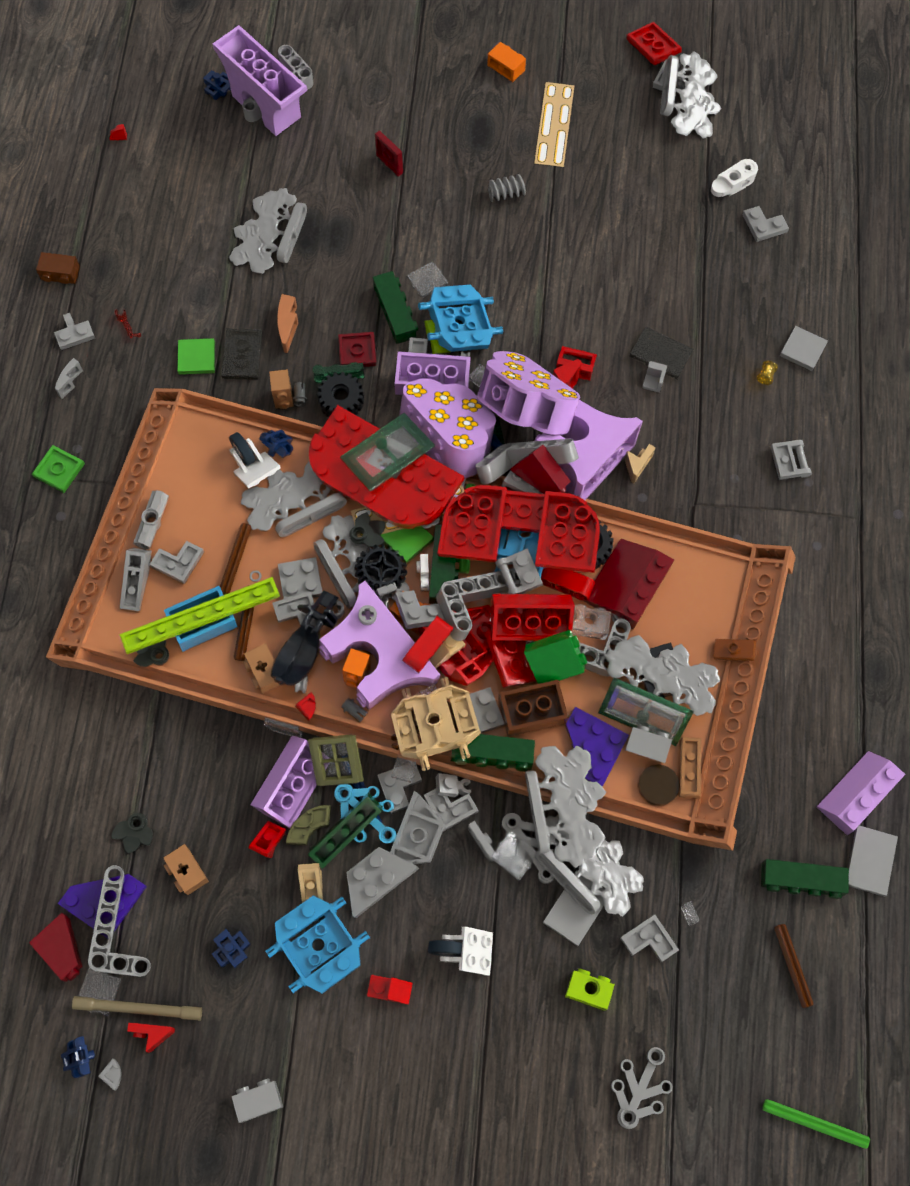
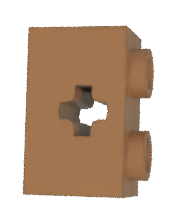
(281, 389)
(254, 660)
(195, 876)

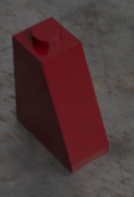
(541, 471)
(59, 948)

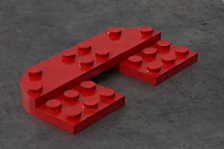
(406, 502)
(564, 523)

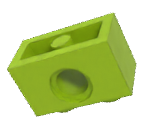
(577, 992)

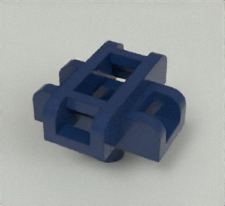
(219, 79)
(277, 443)
(229, 947)
(77, 1058)

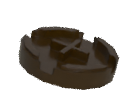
(658, 785)

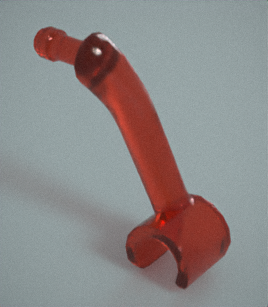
(123, 318)

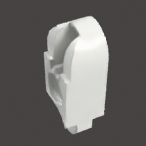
(735, 178)

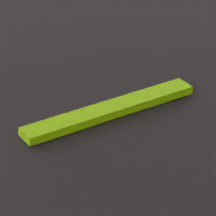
(199, 615)

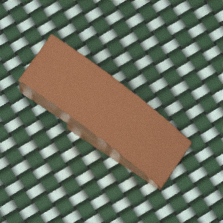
(287, 320)

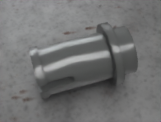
(299, 394)
(353, 709)

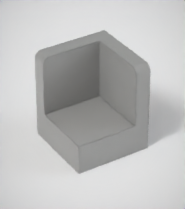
(654, 376)

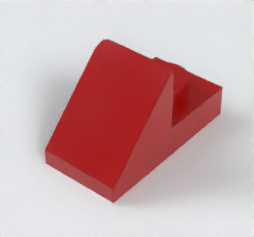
(267, 839)
(389, 989)
(155, 1033)

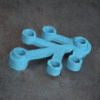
(350, 799)

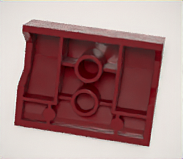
(629, 580)

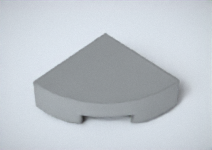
(111, 1074)

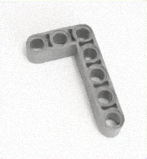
(293, 63)
(509, 454)
(474, 591)
(614, 637)
(108, 929)

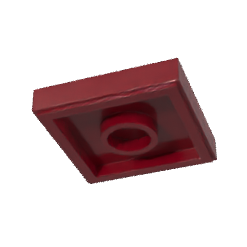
(389, 153)
(357, 348)

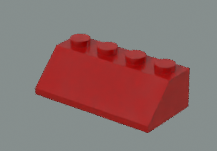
(530, 616)

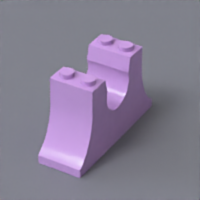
(260, 75)
(600, 444)
(384, 640)

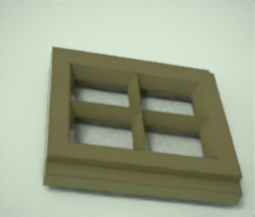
(335, 760)

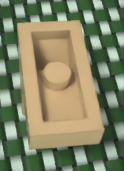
(637, 464)
(446, 651)
(310, 881)

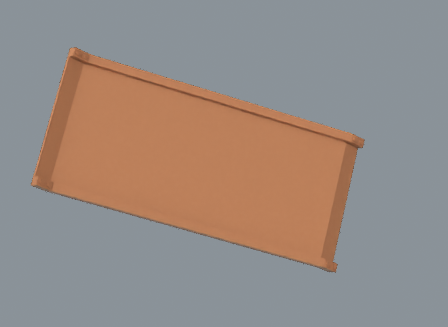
(183, 449)

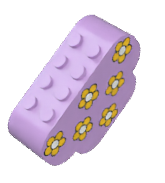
(527, 394)
(452, 421)

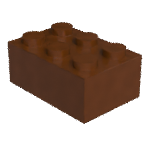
(533, 708)

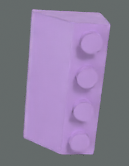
(442, 368)
(287, 784)
(860, 791)

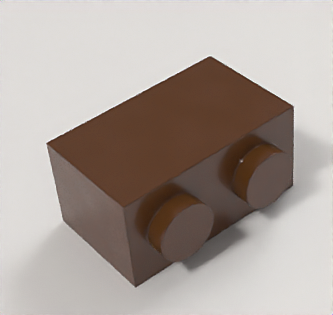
(58, 268)

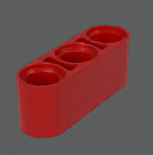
(568, 582)
(427, 644)

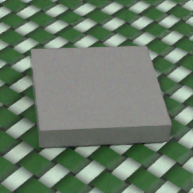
(803, 348)

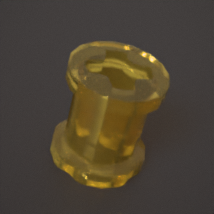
(767, 372)

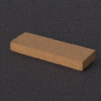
(690, 767)

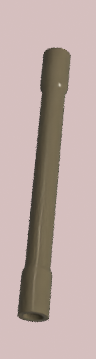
(183, 1012)

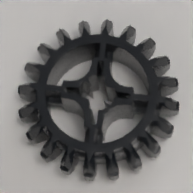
(397, 568)

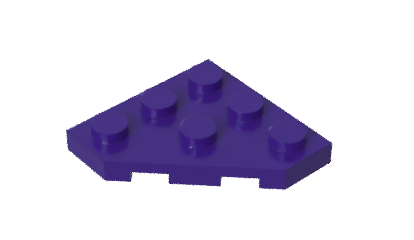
(599, 739)
(84, 899)

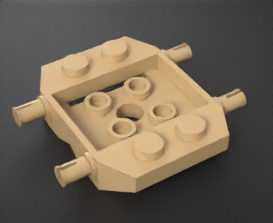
(439, 736)

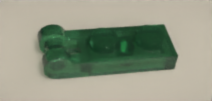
(354, 368)

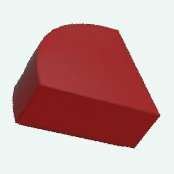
(118, 133)
(307, 706)

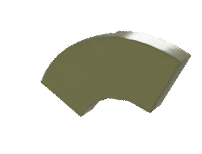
(308, 823)

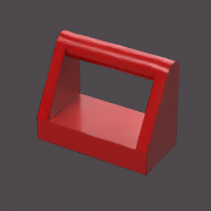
(585, 370)
(569, 373)

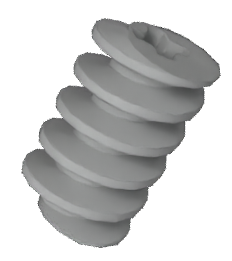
(505, 187)

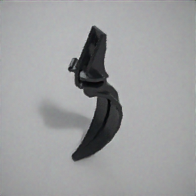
(301, 649)

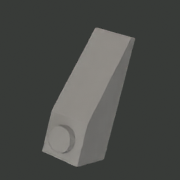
(135, 578)

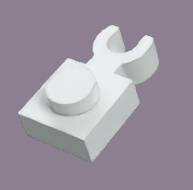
(423, 569)

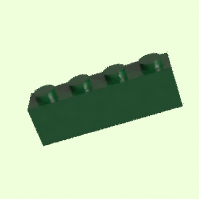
(394, 307)
(442, 568)
(498, 752)
(345, 830)
(805, 878)

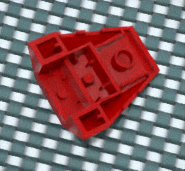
(476, 656)

